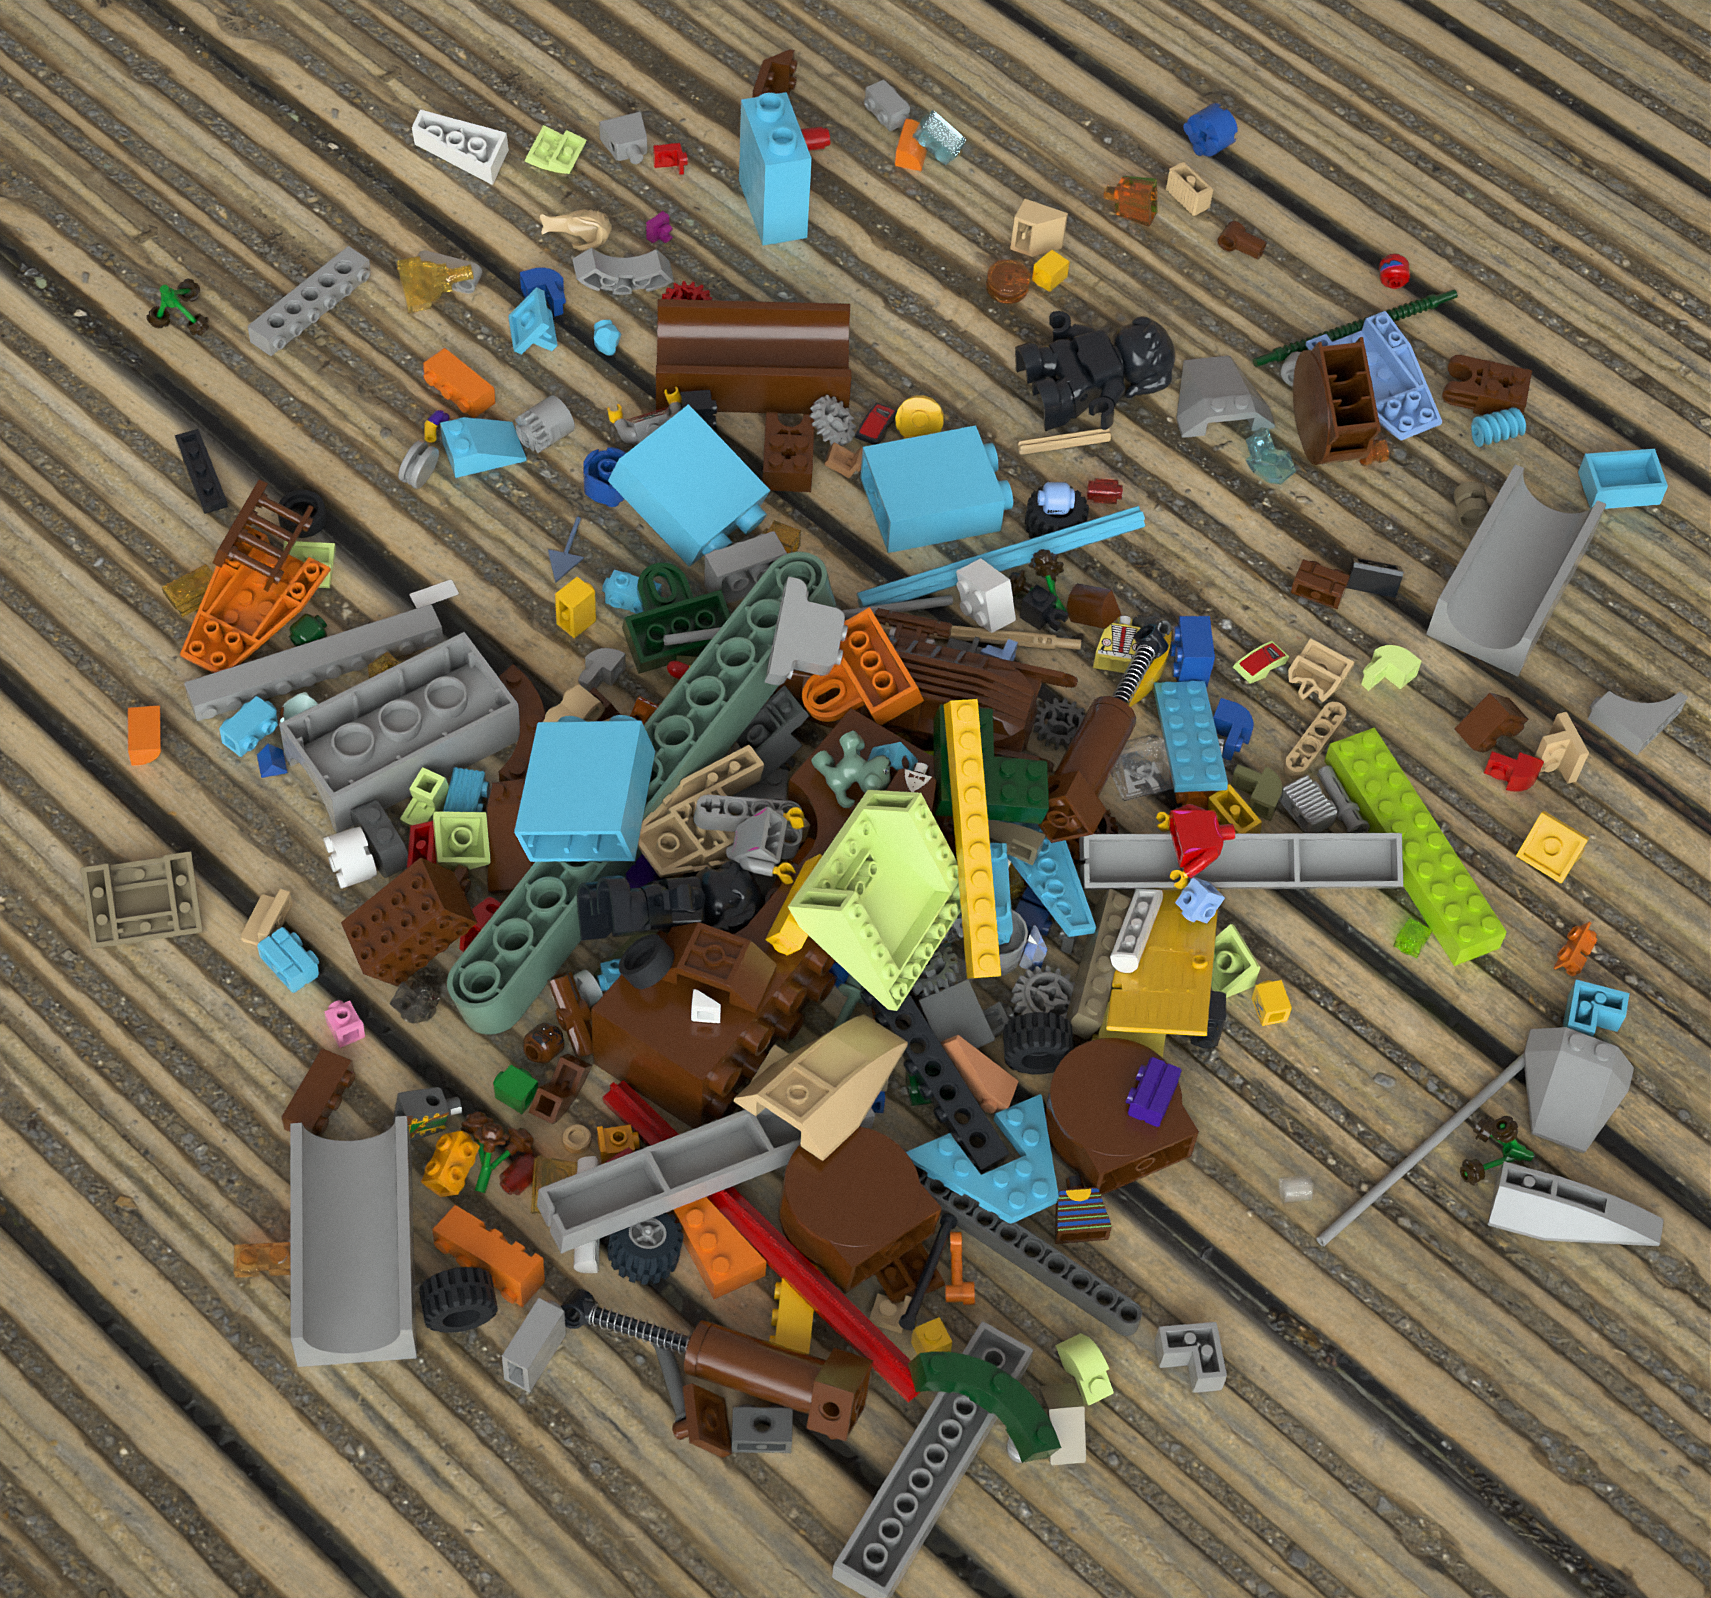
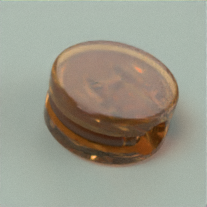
(1008, 281)

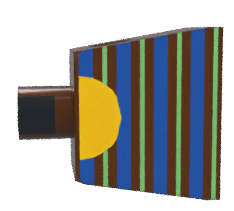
(1080, 1214)

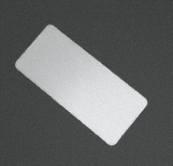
(434, 594)

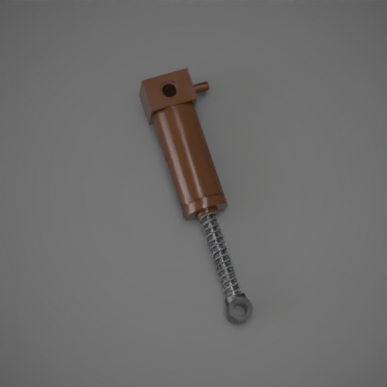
(1096, 748)
(827, 1390)

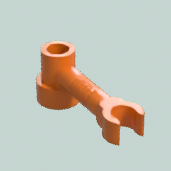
(958, 1290)

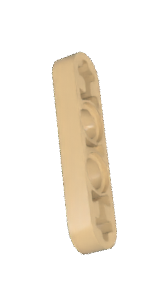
(1319, 742)

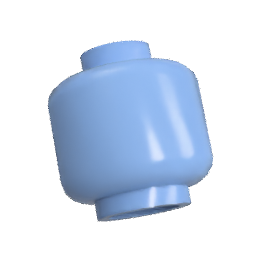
(1056, 498)

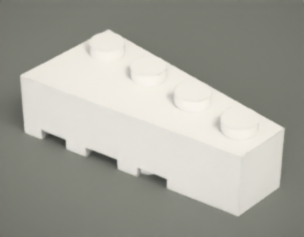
(461, 143)

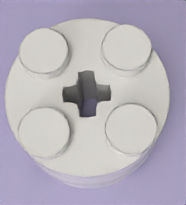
(350, 857)

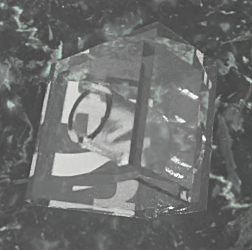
(1142, 768)

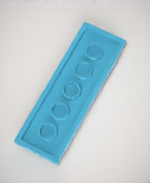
(1190, 736)

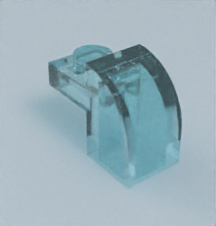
(1267, 462)

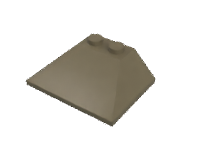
(141, 900)

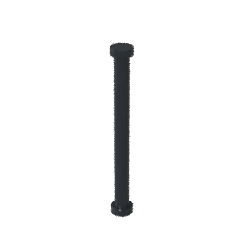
(908, 1320)

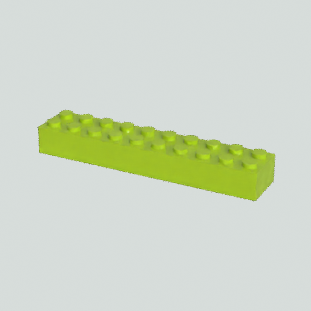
(1431, 867)

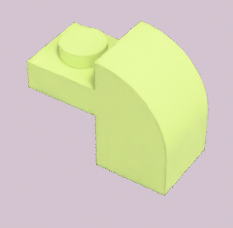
(1393, 663)
(428, 795)
(1088, 1366)

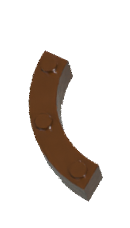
(530, 713)

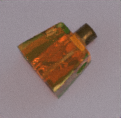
(1134, 198)

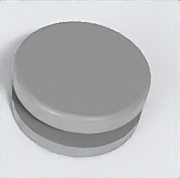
(418, 464)

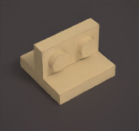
(1563, 749)

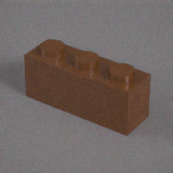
(320, 1092)

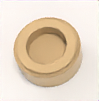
(576, 1139)

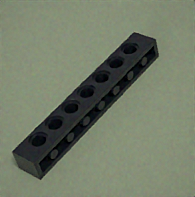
(949, 1079)

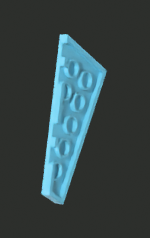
(1057, 885)

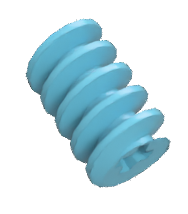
(1497, 426)

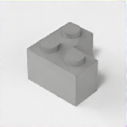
(1194, 1347)

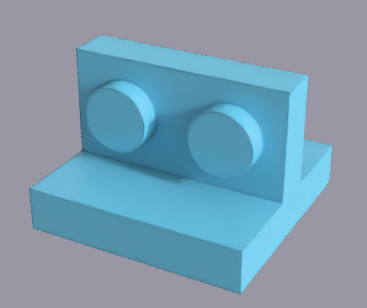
(532, 323)

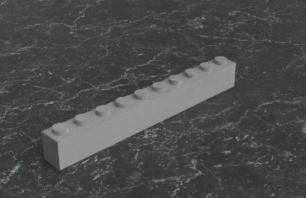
(313, 662)

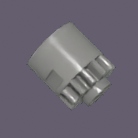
(544, 424)

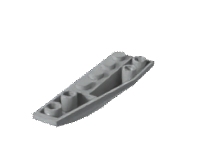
(1567, 1211)

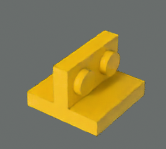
(1552, 847)

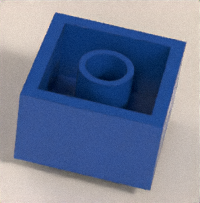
(1192, 649)

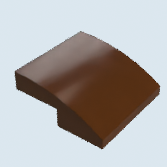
(903, 1275)

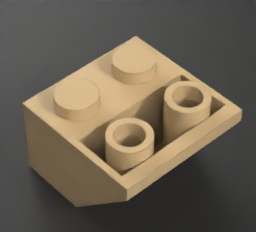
(1038, 229)

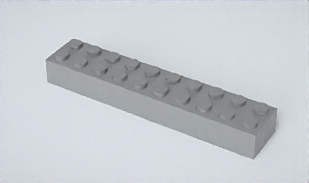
(924, 1477)

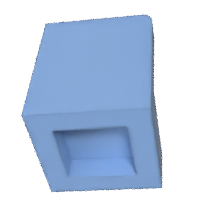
(1007, 653)

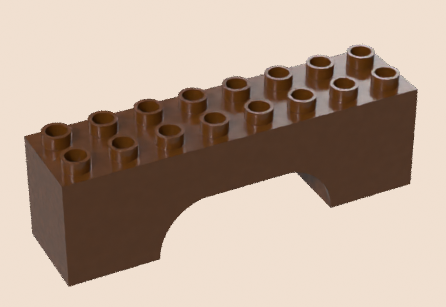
(700, 1065)

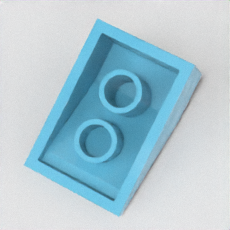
(480, 445)

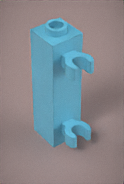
(1001, 891)

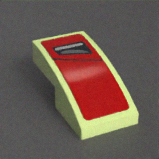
(1260, 661)

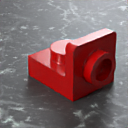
(670, 155)

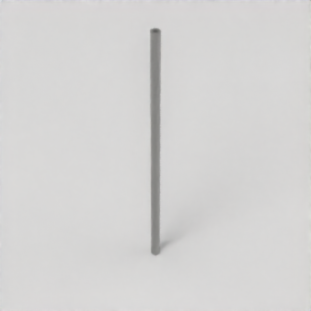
(897, 607)
(1420, 1152)

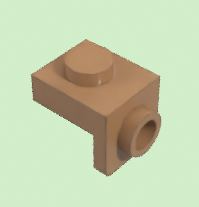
(843, 460)

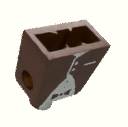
(915, 781)

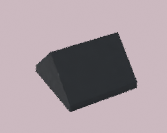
(1374, 577)

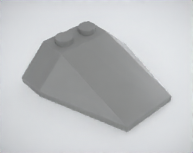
(1218, 392)
(1572, 1085)

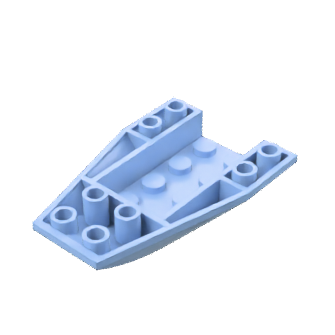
(1397, 380)

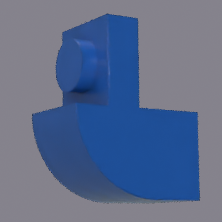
(546, 280)
(1234, 723)

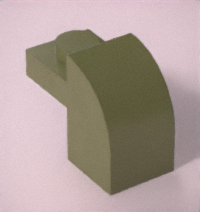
(1263, 787)

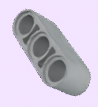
(466, 286)

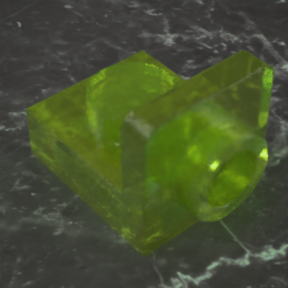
(1412, 938)

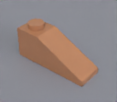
(985, 1079)

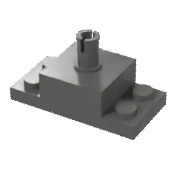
(772, 732)

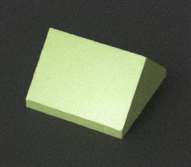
(1233, 963)

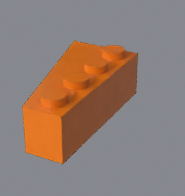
(473, 1246)
(717, 1248)

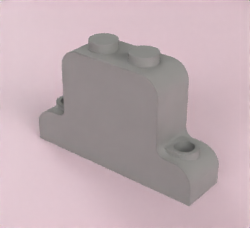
(804, 635)

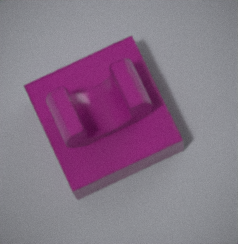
(659, 228)

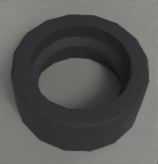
(304, 498)
(658, 961)

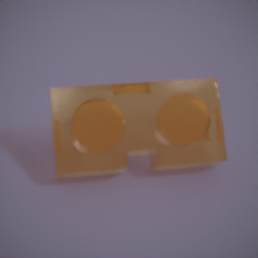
(253, 1258)

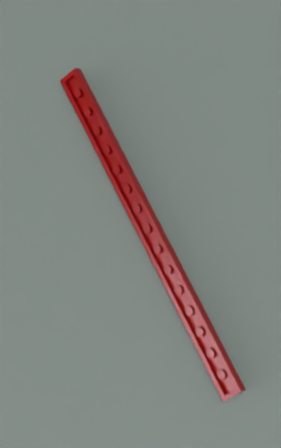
(779, 1253)

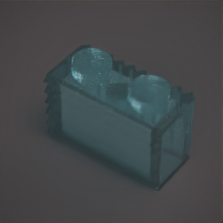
(939, 137)

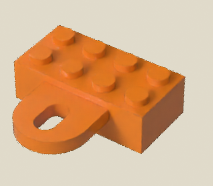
(867, 676)

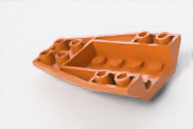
(242, 616)

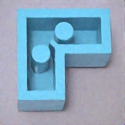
(1594, 1006)

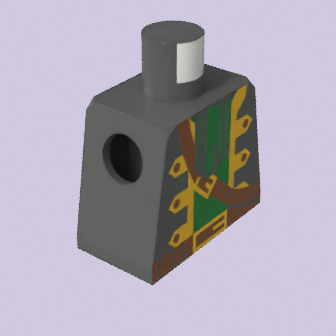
(426, 1111)

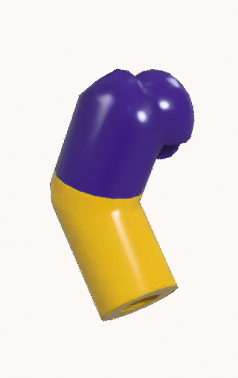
(432, 423)

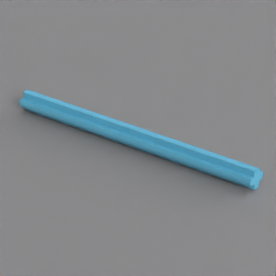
(1005, 557)

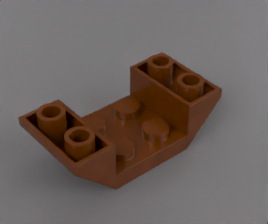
(776, 74)
(721, 962)

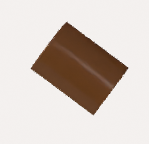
(1092, 606)

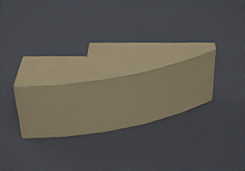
(1021, 841)

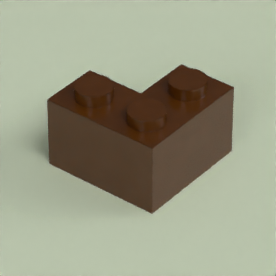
(1490, 720)

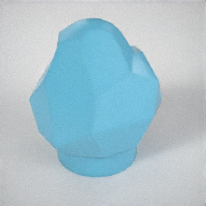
(606, 337)

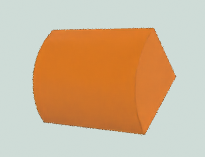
(909, 151)
(144, 734)

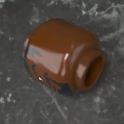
(543, 1043)

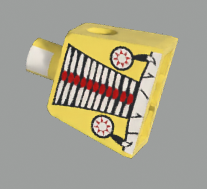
(1116, 646)

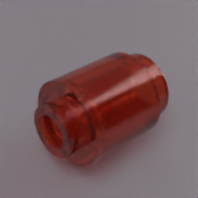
(1104, 491)
(518, 1175)

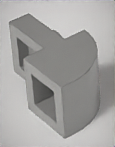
(602, 666)

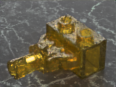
(427, 281)

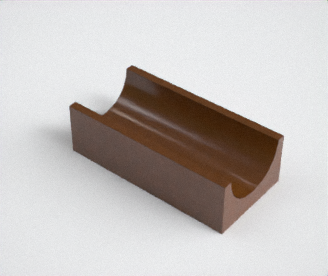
(754, 353)

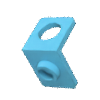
(895, 754)

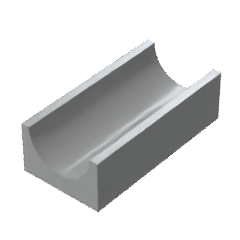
(1512, 576)
(423, 713)
(352, 1248)

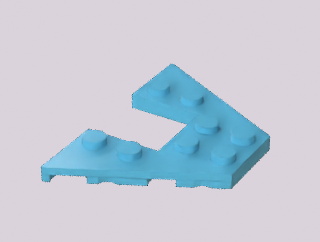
(1011, 1189)

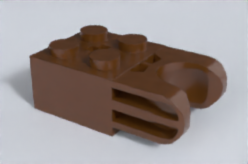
(1486, 385)
(788, 454)

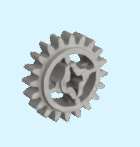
(1051, 996)

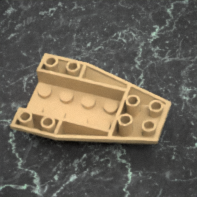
(828, 1083)

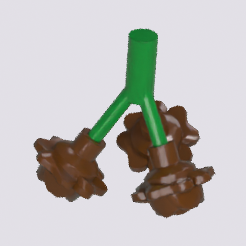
(487, 1137)

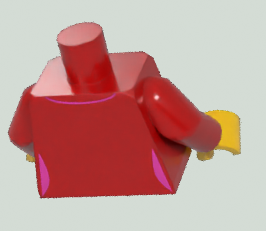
(1195, 839)

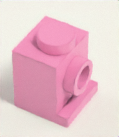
(344, 1023)

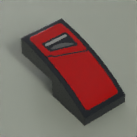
(875, 424)

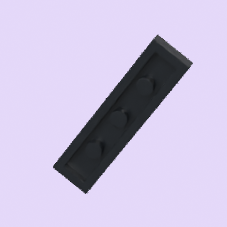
(201, 471)

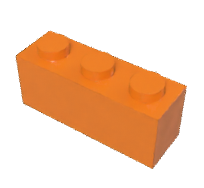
(459, 383)

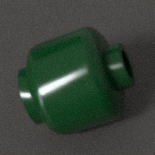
(307, 630)

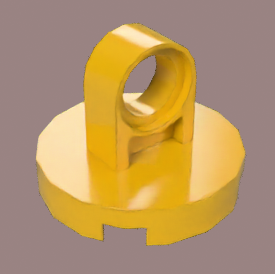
(919, 417)

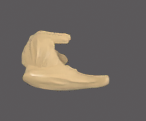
(588, 224)

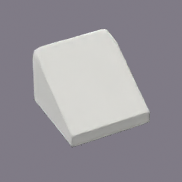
(704, 1008)

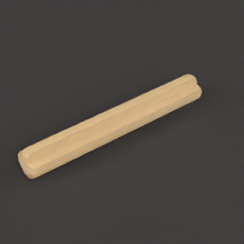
(1063, 441)

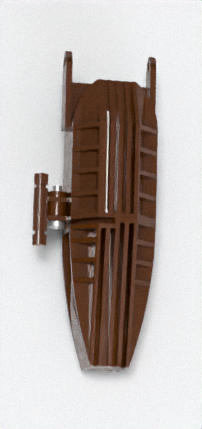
(954, 675)

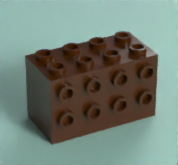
(408, 922)

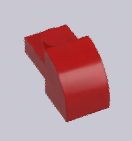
(1519, 773)

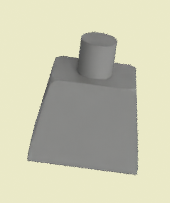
(625, 137)

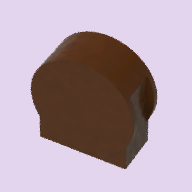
(1091, 1117)
(855, 1207)

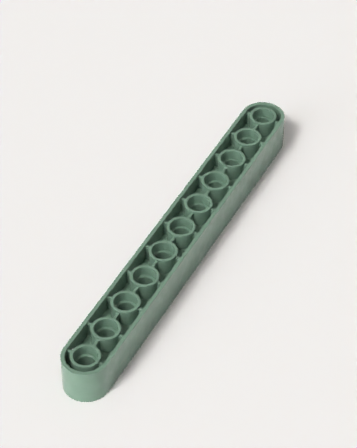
(689, 731)

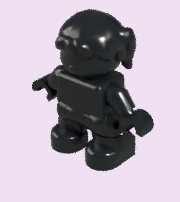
(1089, 370)
(717, 898)

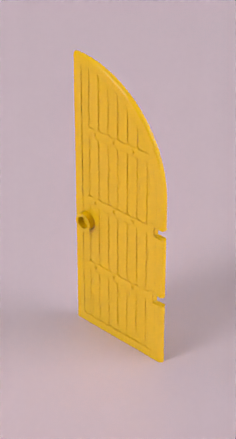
(1172, 979)

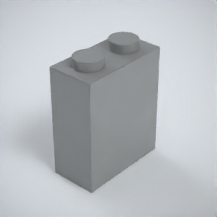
(534, 1344)

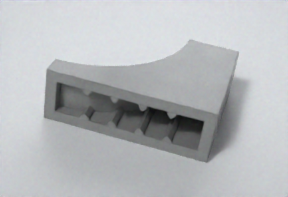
(1634, 722)

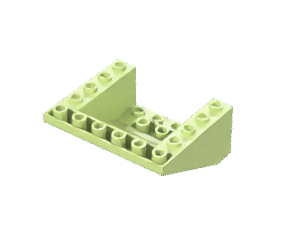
(882, 894)

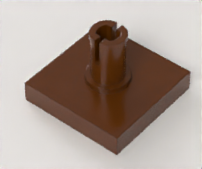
(705, 1421)

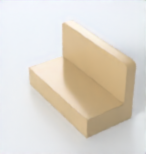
(267, 917)

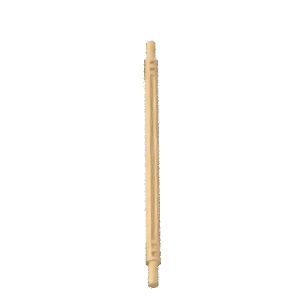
(1024, 639)

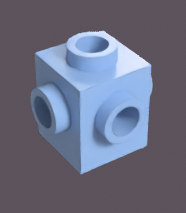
(1199, 900)

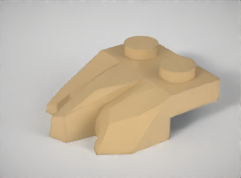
(1319, 671)

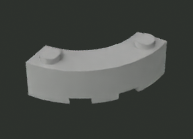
(623, 274)

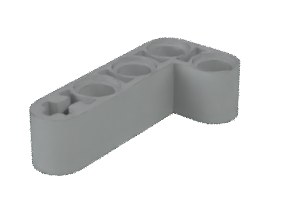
(708, 816)

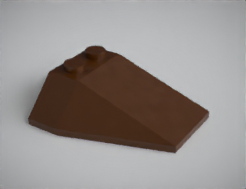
(507, 855)

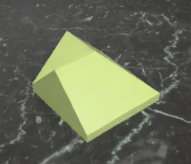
(461, 839)

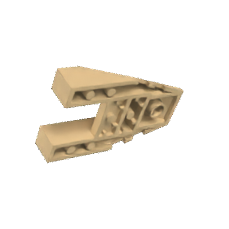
(669, 833)

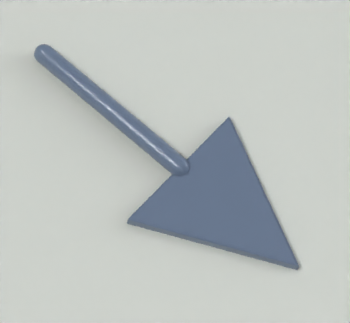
(562, 561)

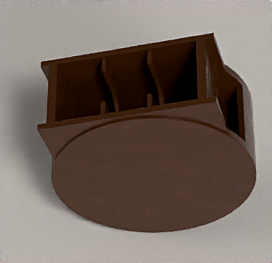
(1335, 403)

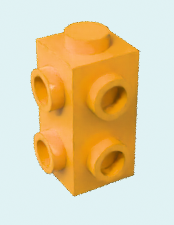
(450, 1163)

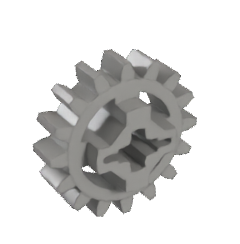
(833, 421)

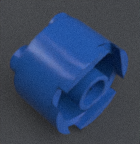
(1211, 130)
(596, 473)

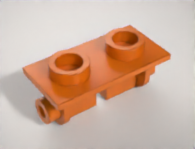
(1579, 940)

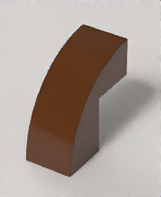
(557, 1096)

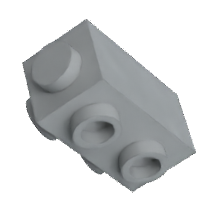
(886, 105)

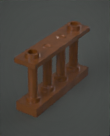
(249, 516)

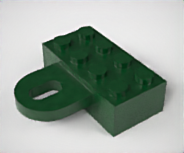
(670, 616)

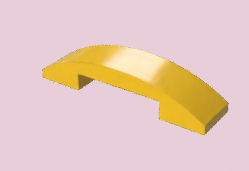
(1152, 675)

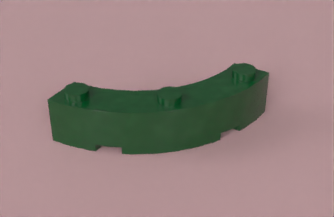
(994, 1392)

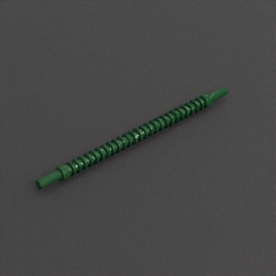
(1429, 302)

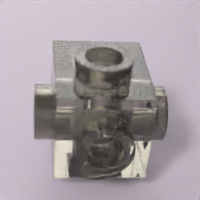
(415, 1001)

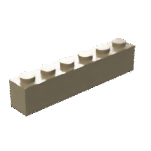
(1095, 968)

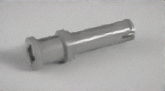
(1346, 810)

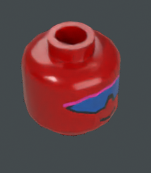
(1394, 271)

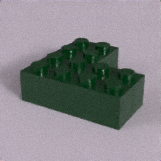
(1013, 786)

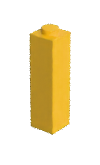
(785, 932)

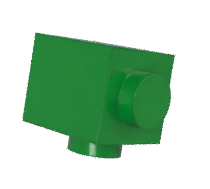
(515, 1088)

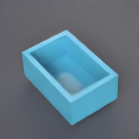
(1623, 478)

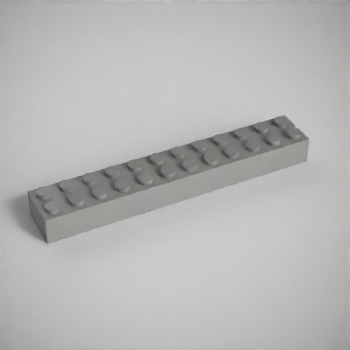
(1247, 861)
(667, 1176)

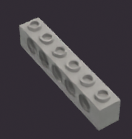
(309, 301)

